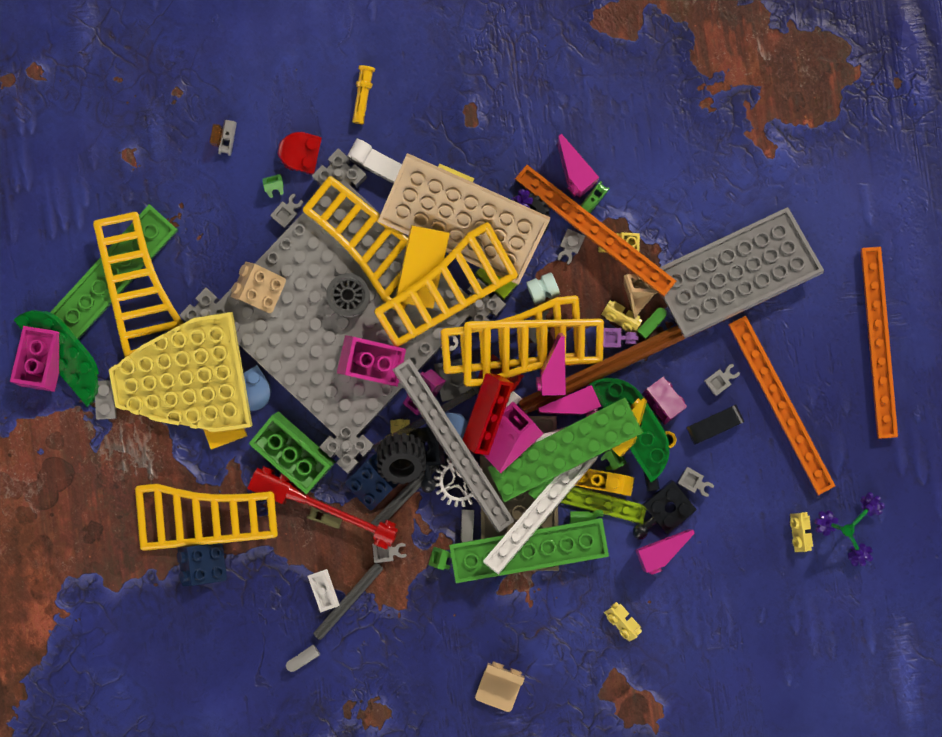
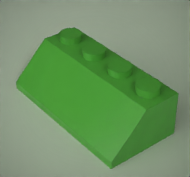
(292, 452)

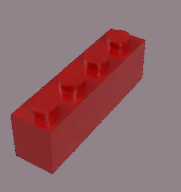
(487, 413)

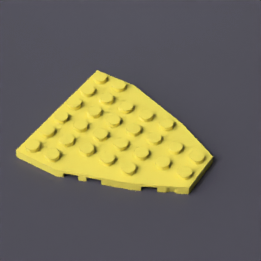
(187, 377)

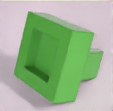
(272, 183)
(614, 460)
(439, 558)

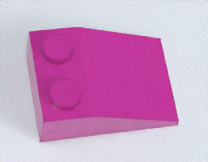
(577, 172)
(37, 359)
(370, 360)
(553, 370)
(576, 404)
(659, 553)

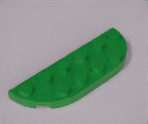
(75, 361)
(652, 445)

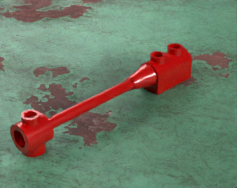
(283, 489)

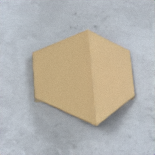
(638, 293)

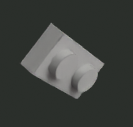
(105, 401)

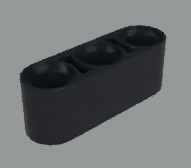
(715, 424)

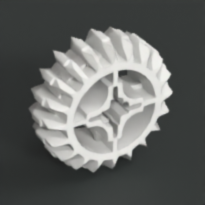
(444, 489)

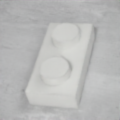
(323, 590)

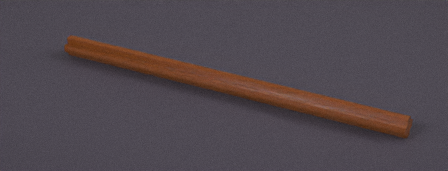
(608, 366)

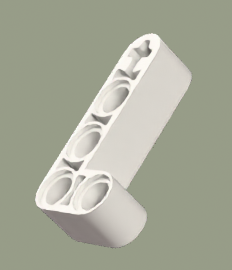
(373, 161)

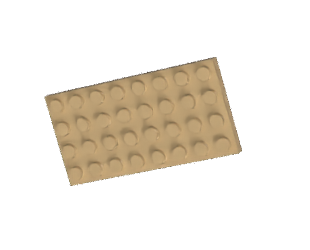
(448, 203)

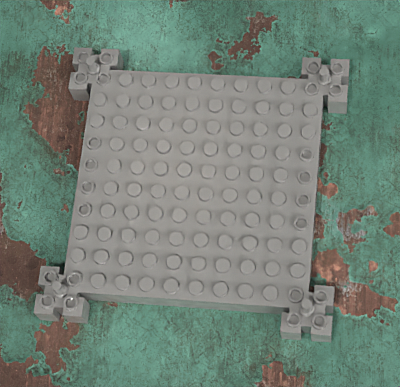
(305, 337)

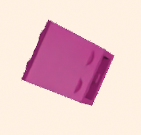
(513, 437)

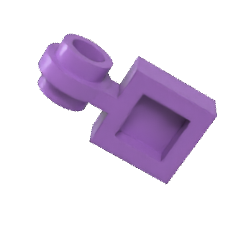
(613, 338)

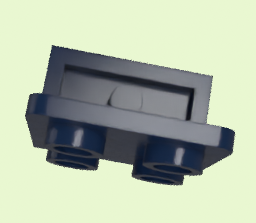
(369, 485)
(201, 564)

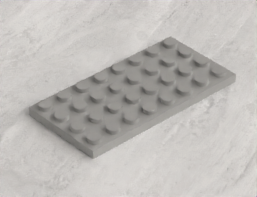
(739, 272)

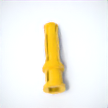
(364, 85)

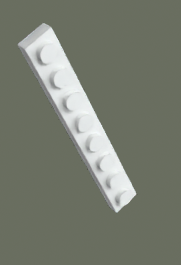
(534, 517)

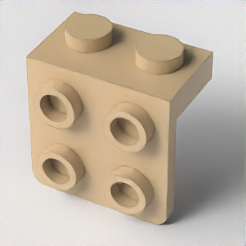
(258, 287)
(499, 686)

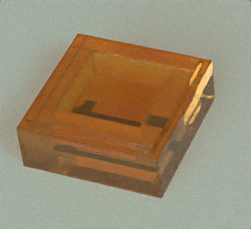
(216, 135)

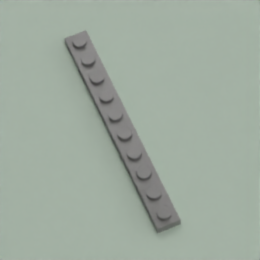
(453, 445)

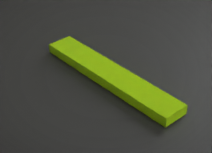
(610, 505)

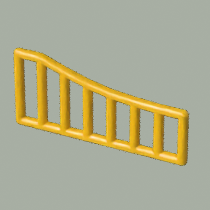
(350, 246)
(442, 268)
(148, 271)
(537, 311)
(525, 325)
(196, 497)

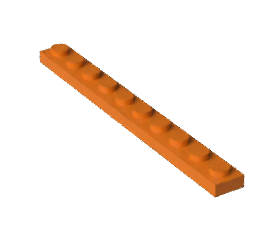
(596, 230)
(879, 342)
(781, 405)

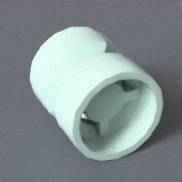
(543, 288)

